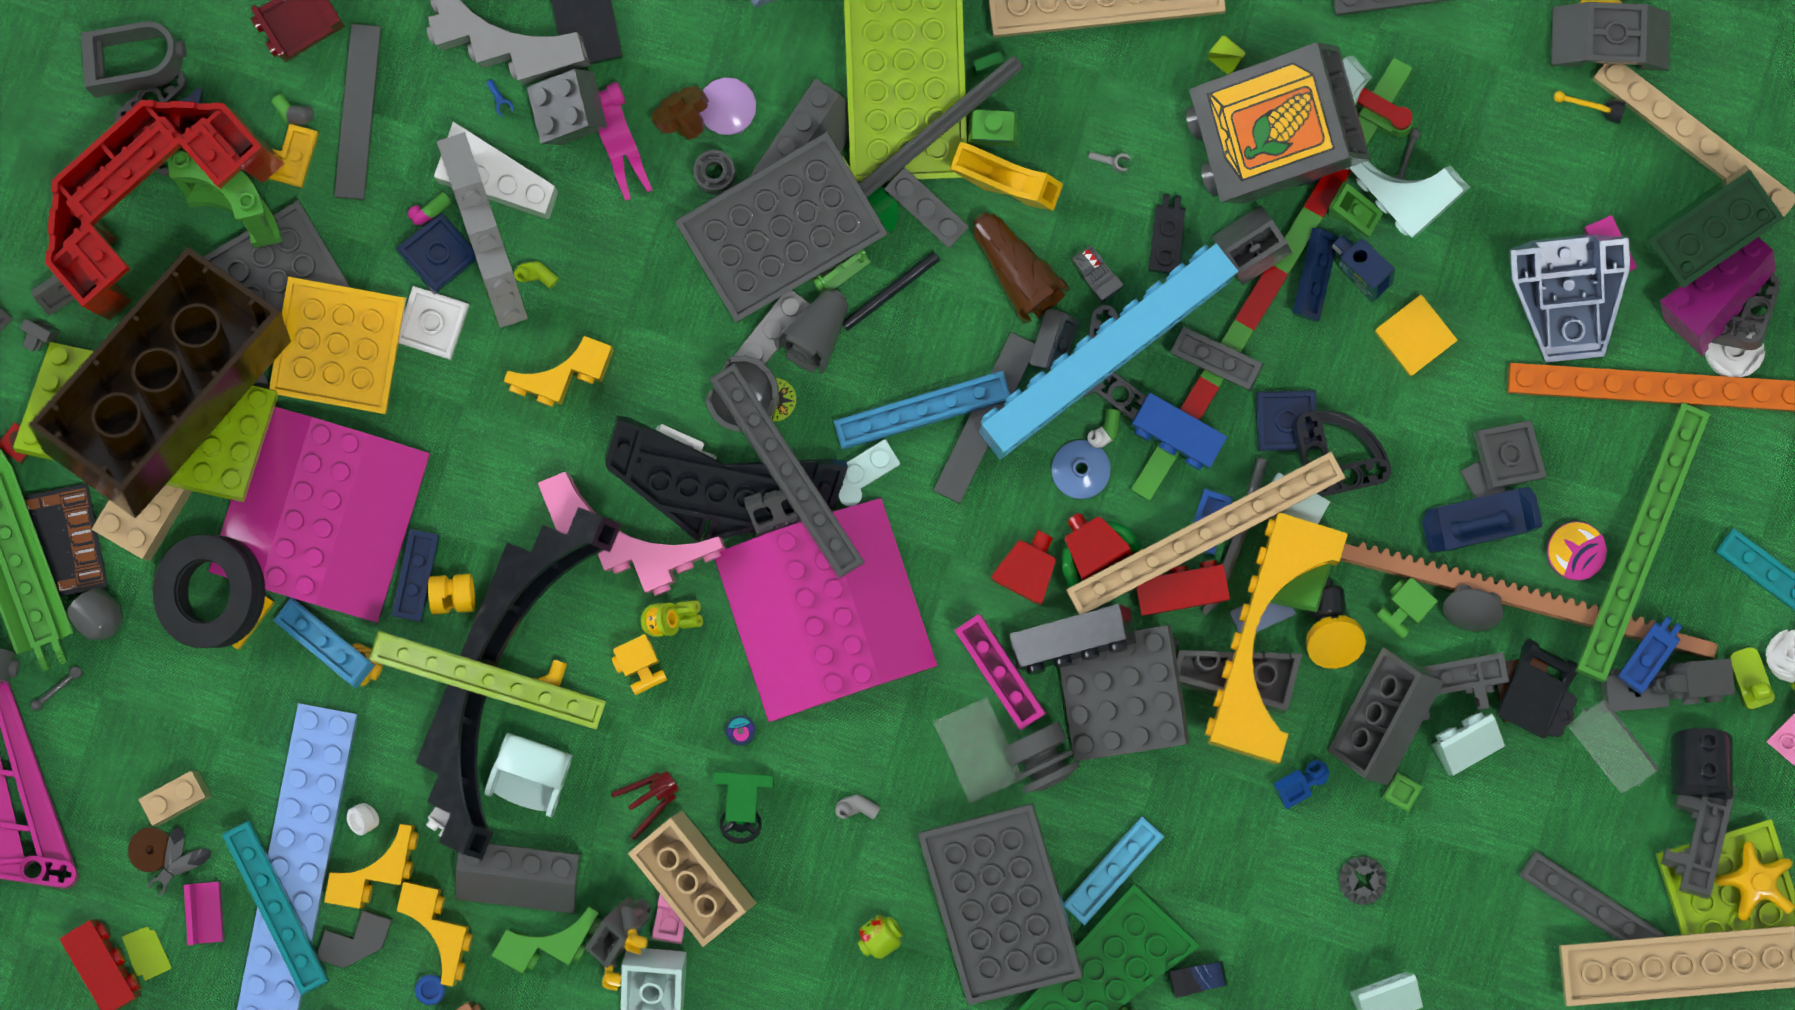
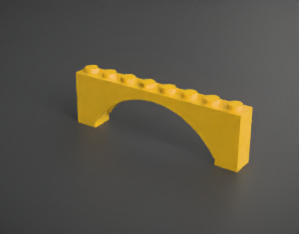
(1241, 717)

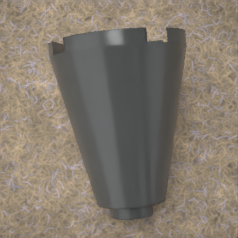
(814, 332)

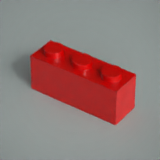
(1184, 589)
(101, 965)

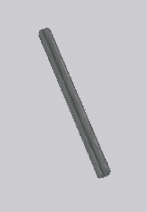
(941, 125)

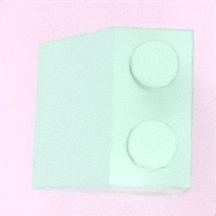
(1392, 993)

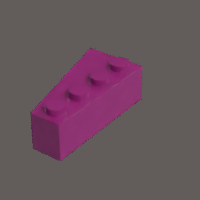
(1718, 295)

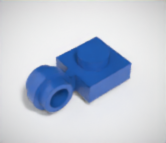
(1296, 786)

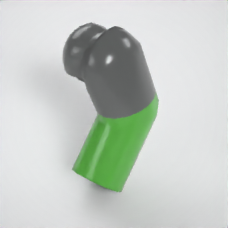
(292, 114)

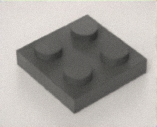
(1510, 455)

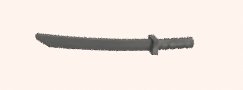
(1237, 541)

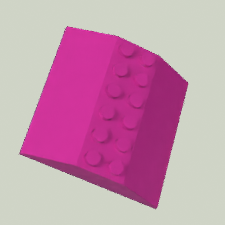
(327, 512)
(822, 634)

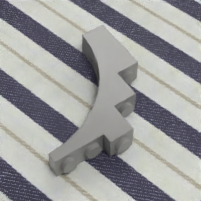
(531, 56)
(482, 229)

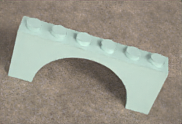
(1410, 202)

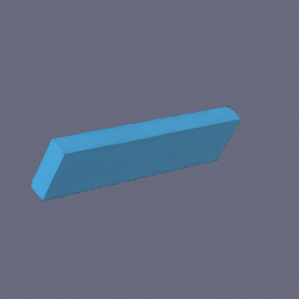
(324, 642)

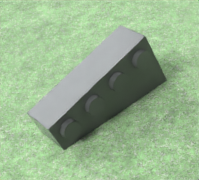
(1273, 674)

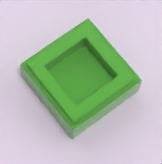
(1402, 792)

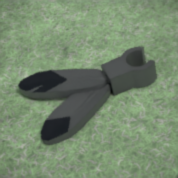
(175, 863)

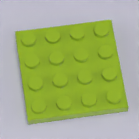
(1721, 910)

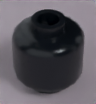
(1331, 603)

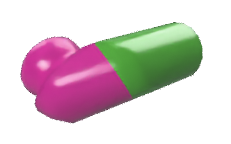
(431, 210)

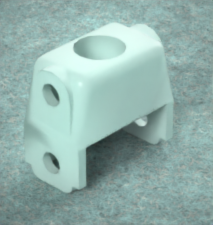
(529, 774)

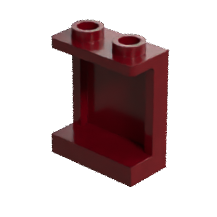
(295, 25)

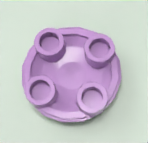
(729, 106)

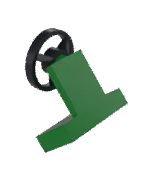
(741, 803)

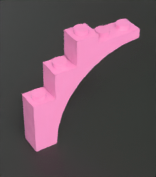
(651, 560)

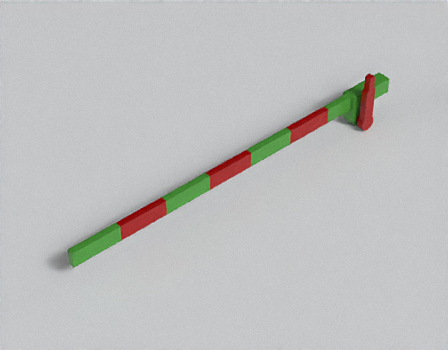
(1377, 114)

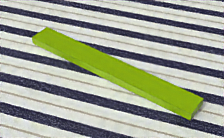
(487, 680)

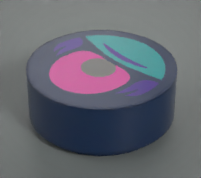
(740, 730)

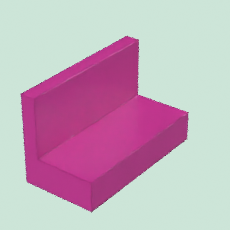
(204, 913)

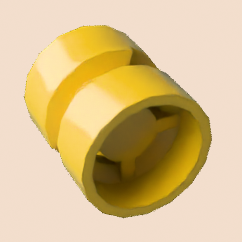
(451, 594)

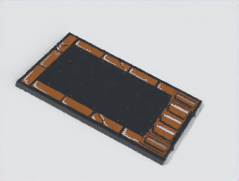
(66, 535)

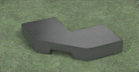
(367, 940)

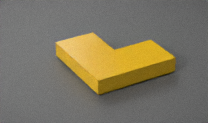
(296, 155)

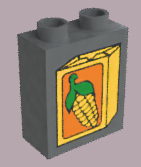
(1277, 124)

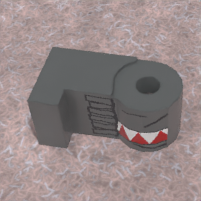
(1096, 274)

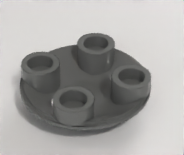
(1473, 609)

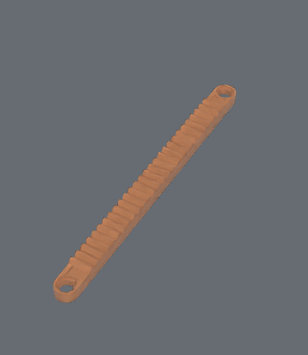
(1510, 595)

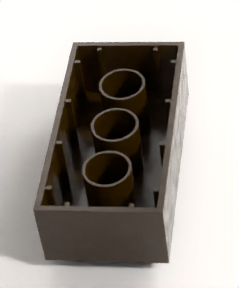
(161, 382)

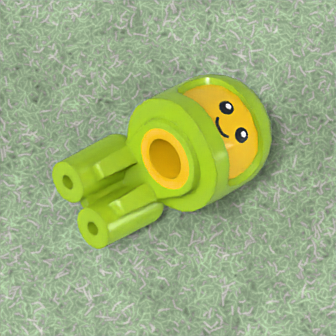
(666, 618)

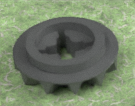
(1348, 880)

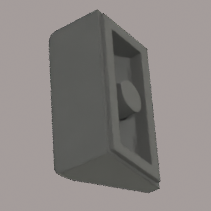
(1053, 338)

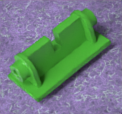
(840, 272)

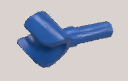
(498, 97)

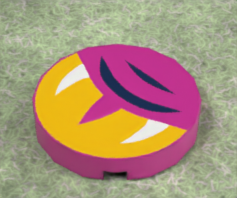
(1576, 551)

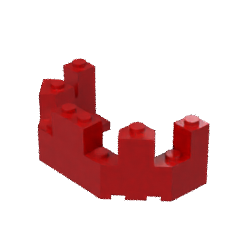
(116, 165)

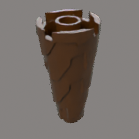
(1022, 274)

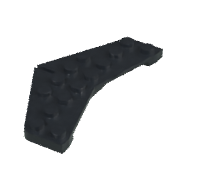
(697, 487)

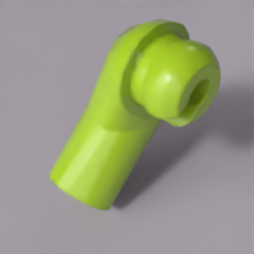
(535, 271)

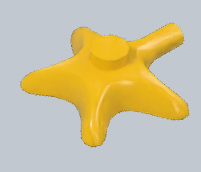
(1757, 882)

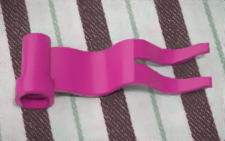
(619, 140)

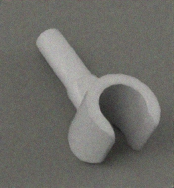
(1110, 160)

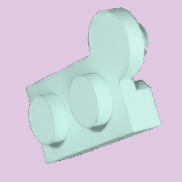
(865, 470)

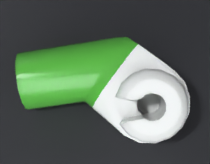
(1107, 432)

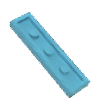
(1113, 870)

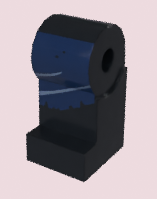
(1197, 978)

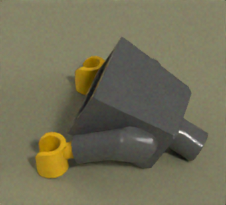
(615, 934)

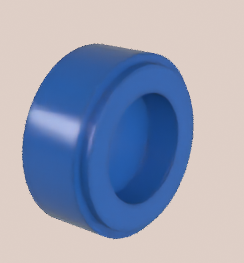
(430, 990)

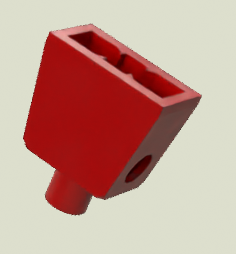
(1027, 568)

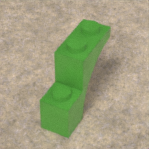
(521, 949)

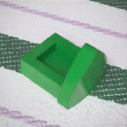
(885, 208)

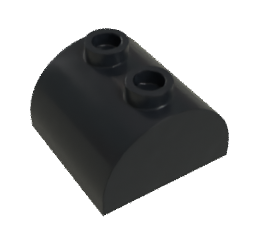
(1702, 763)

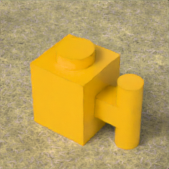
(635, 658)

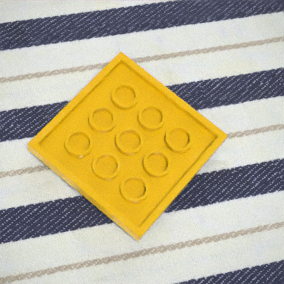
(339, 345)

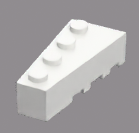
(504, 178)

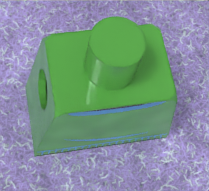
(993, 129)

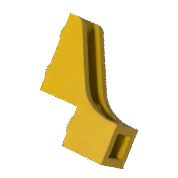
(1006, 178)

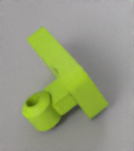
(1751, 678)

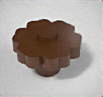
(682, 113)

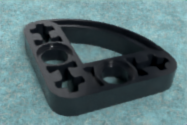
(1357, 430)

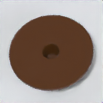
(148, 849)

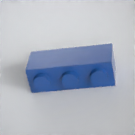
(1177, 432)

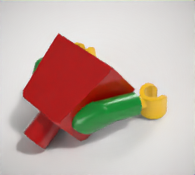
(1095, 547)

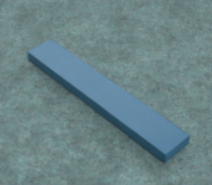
(922, 410)

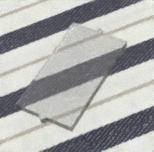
(1613, 746)

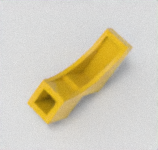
(551, 386)
(393, 868)
(452, 939)

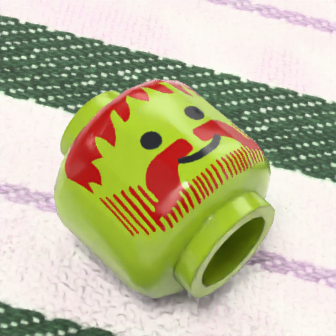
(880, 936)

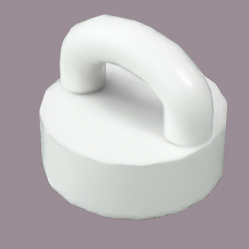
(362, 818)

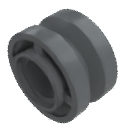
(709, 159)

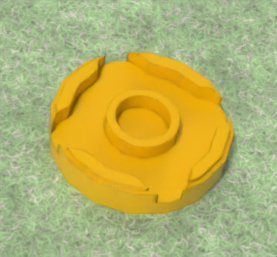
(1335, 642)

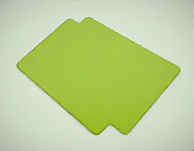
(146, 953)

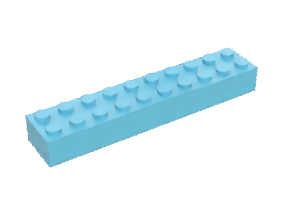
(1113, 346)

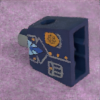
(1372, 275)

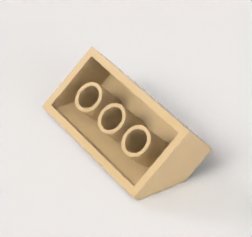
(692, 878)

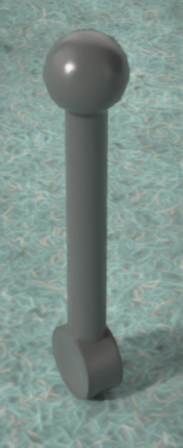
(1414, 135)
(75, 672)

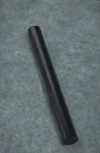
(890, 291)

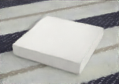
(432, 323)

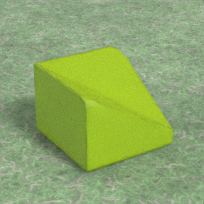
(1226, 55)

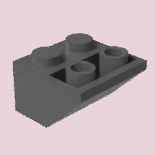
(1253, 244)

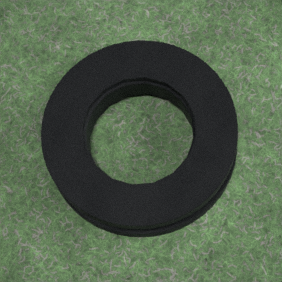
(172, 597)

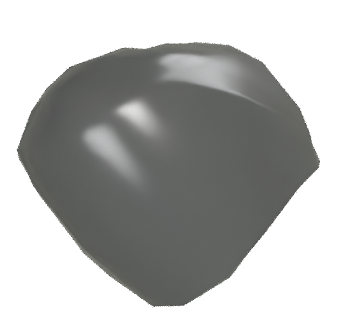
(96, 614)

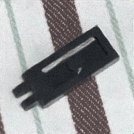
(1167, 236)

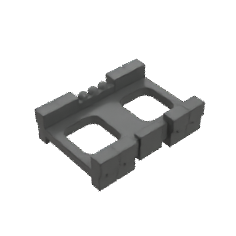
(773, 501)

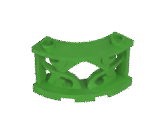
(235, 196)

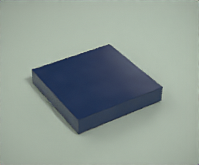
(437, 253)
(1276, 417)

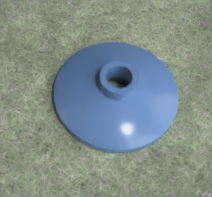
(1069, 480)

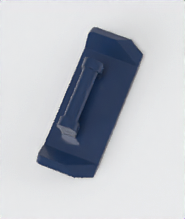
(1481, 520)

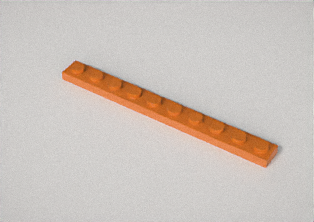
(1651, 387)

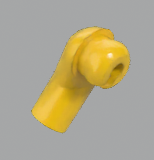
(555, 674)

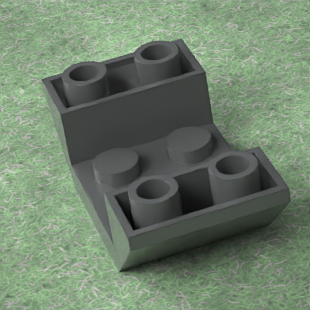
(1610, 35)

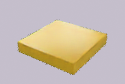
(1415, 335)

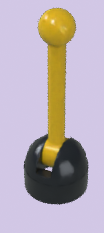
(1611, 110)

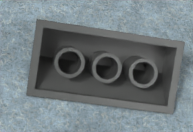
(816, 113)
(1385, 716)
(520, 878)

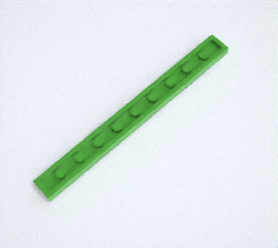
(1642, 542)

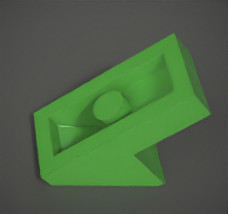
(1355, 210)

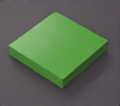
(1305, 590)

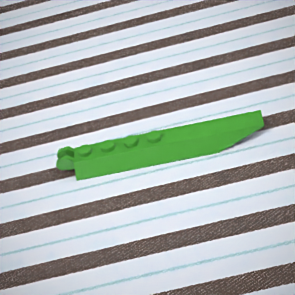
(27, 588)

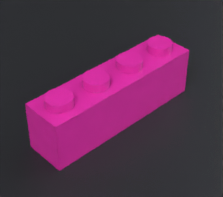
(1000, 671)

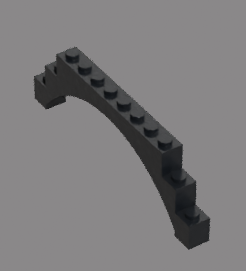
(454, 732)

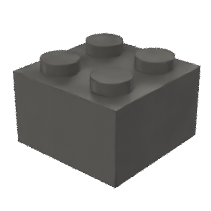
(567, 107)

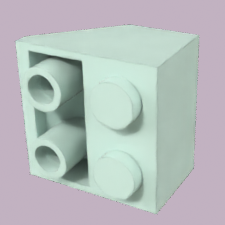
(1468, 744)

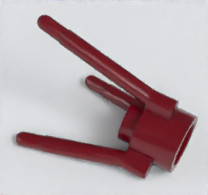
(661, 787)

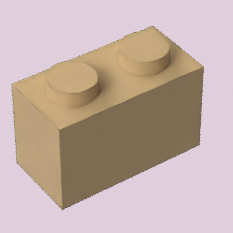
(175, 798)

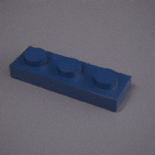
(1315, 275)
(414, 575)

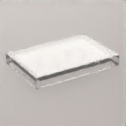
(975, 749)

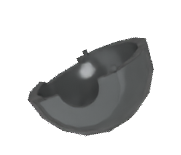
(761, 382)

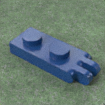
(1650, 656)

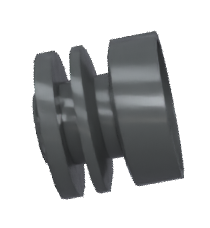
(1041, 758)

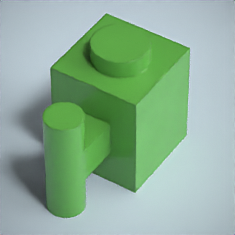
(1410, 602)

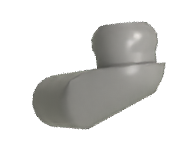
(855, 804)

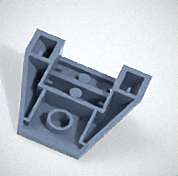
(1571, 291)

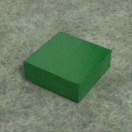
(987, 63)

